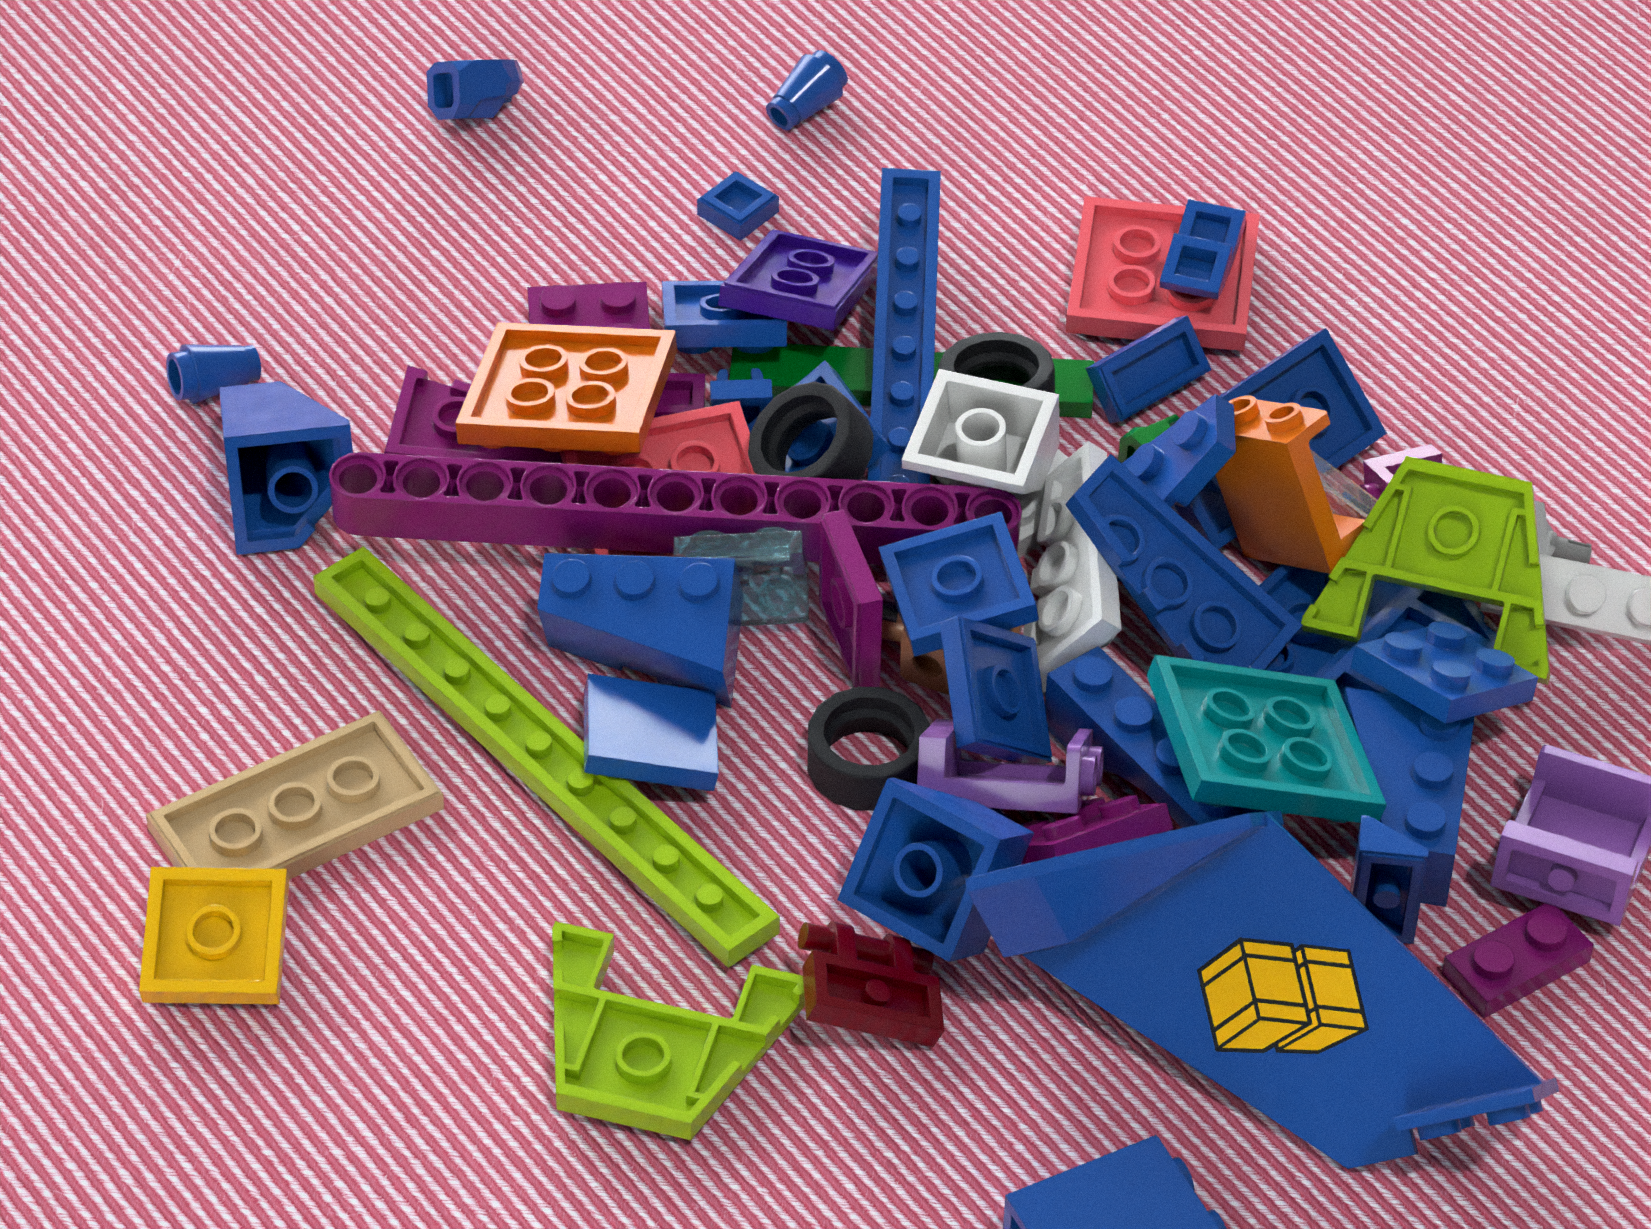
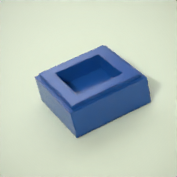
(738, 205)

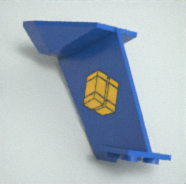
(1264, 982)

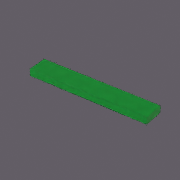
(854, 365)

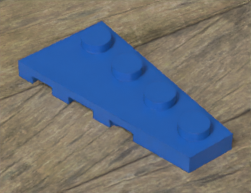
(1176, 576)

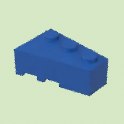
(1420, 774)

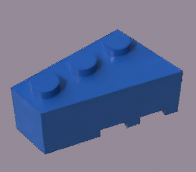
(648, 615)

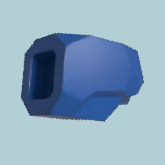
(472, 87)

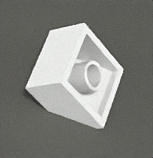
(985, 433)

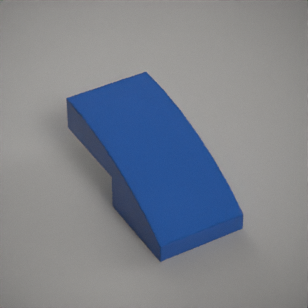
(1203, 249)

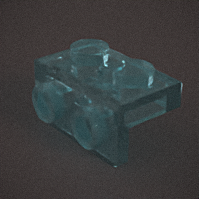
(770, 571)

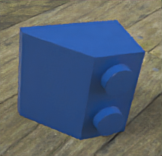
(917, 862)

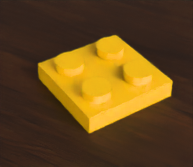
(214, 935)

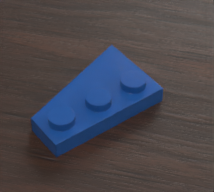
(1187, 453)

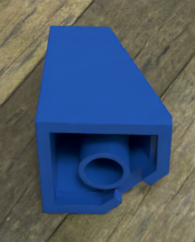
(278, 463)

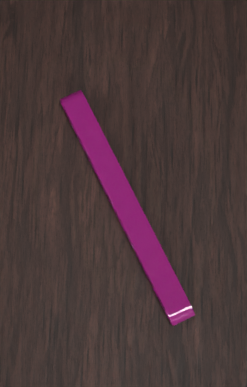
(632, 505)

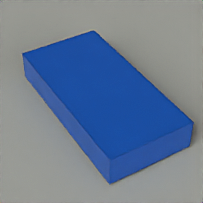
(1148, 369)

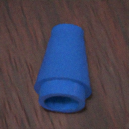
(809, 88)
(200, 370)

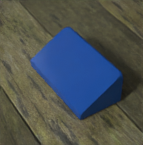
(1389, 876)

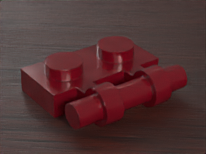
(870, 984)

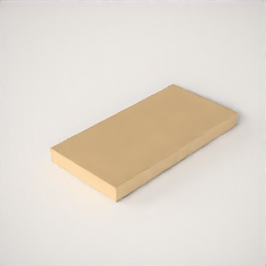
(302, 804)

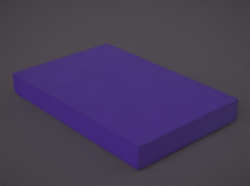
(800, 279)

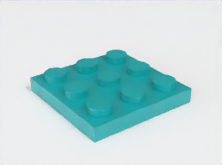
(1264, 740)

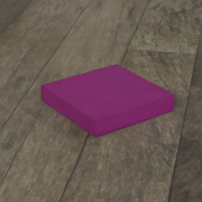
(850, 600)

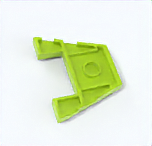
(1449, 536)
(650, 1059)

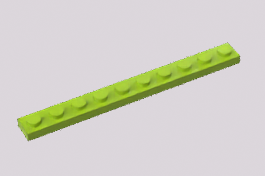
(548, 757)

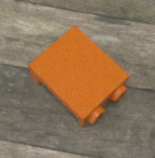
(1277, 490)

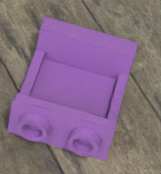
(1010, 783)
(1578, 836)

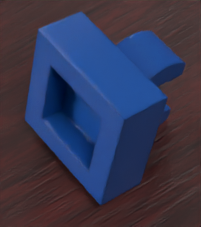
(751, 393)

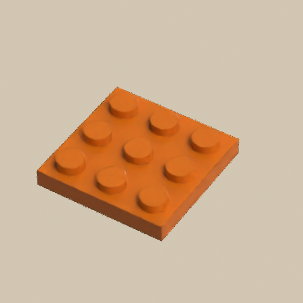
(567, 388)

